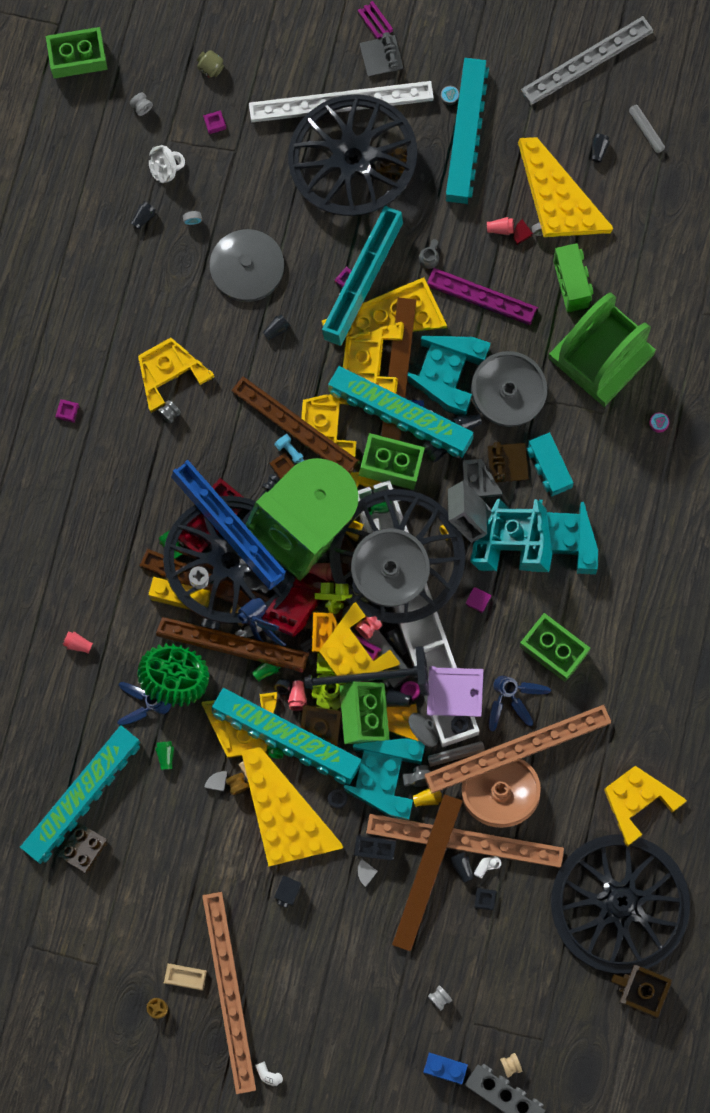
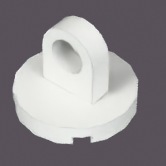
(163, 163)

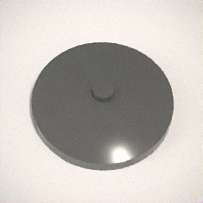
(246, 265)
(509, 388)
(390, 567)

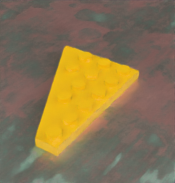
(558, 200)
(285, 819)

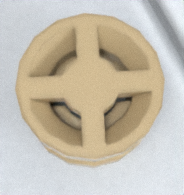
(511, 1065)

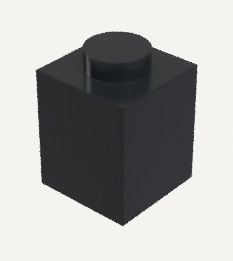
(287, 892)

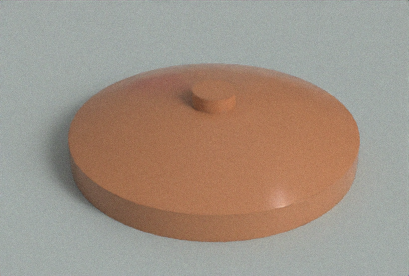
(503, 795)

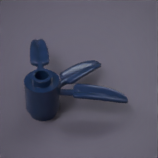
(252, 613)
(508, 687)
(140, 713)

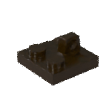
(322, 723)

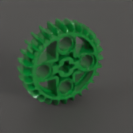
(178, 671)

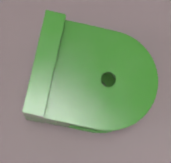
(603, 350)
(304, 513)

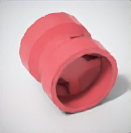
(368, 626)

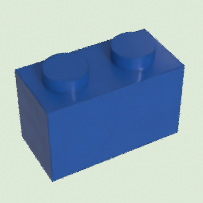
(445, 1068)

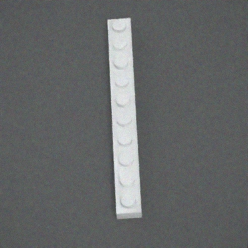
(303, 105)

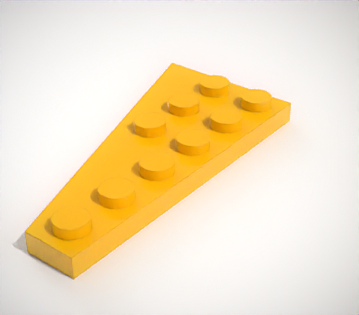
(382, 310)

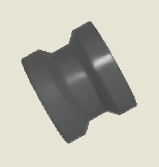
(169, 411)

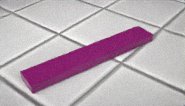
(482, 296)

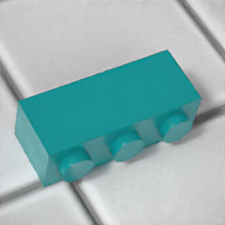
(549, 464)

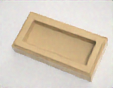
(185, 977)

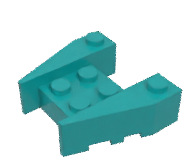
(444, 367)
(515, 530)
(572, 536)
(380, 775)

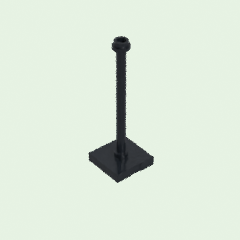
(419, 671)

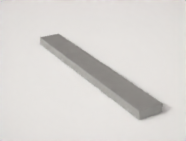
(587, 60)

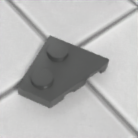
(480, 479)

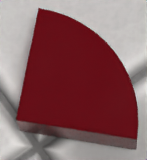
(521, 232)

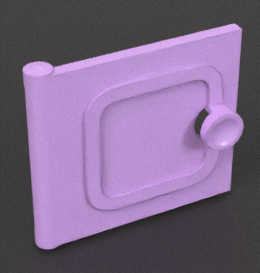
(451, 692)

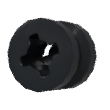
(272, 481)

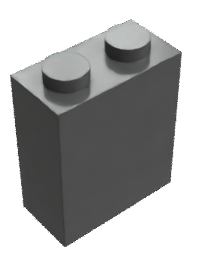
(467, 511)

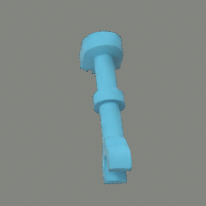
(284, 442)

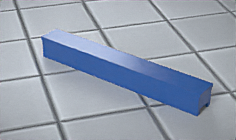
(228, 525)

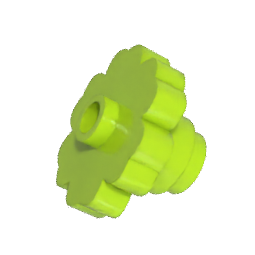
(325, 699)

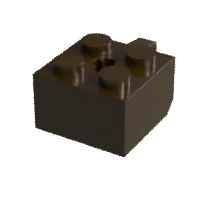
(633, 996)

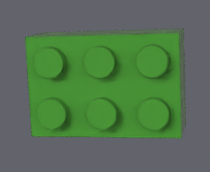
(76, 52)
(572, 277)
(391, 460)
(554, 647)
(364, 712)

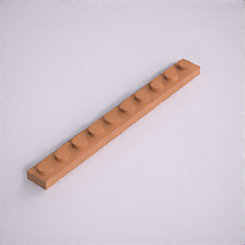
(517, 749)
(468, 841)
(229, 993)

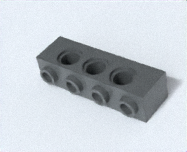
(483, 1072)

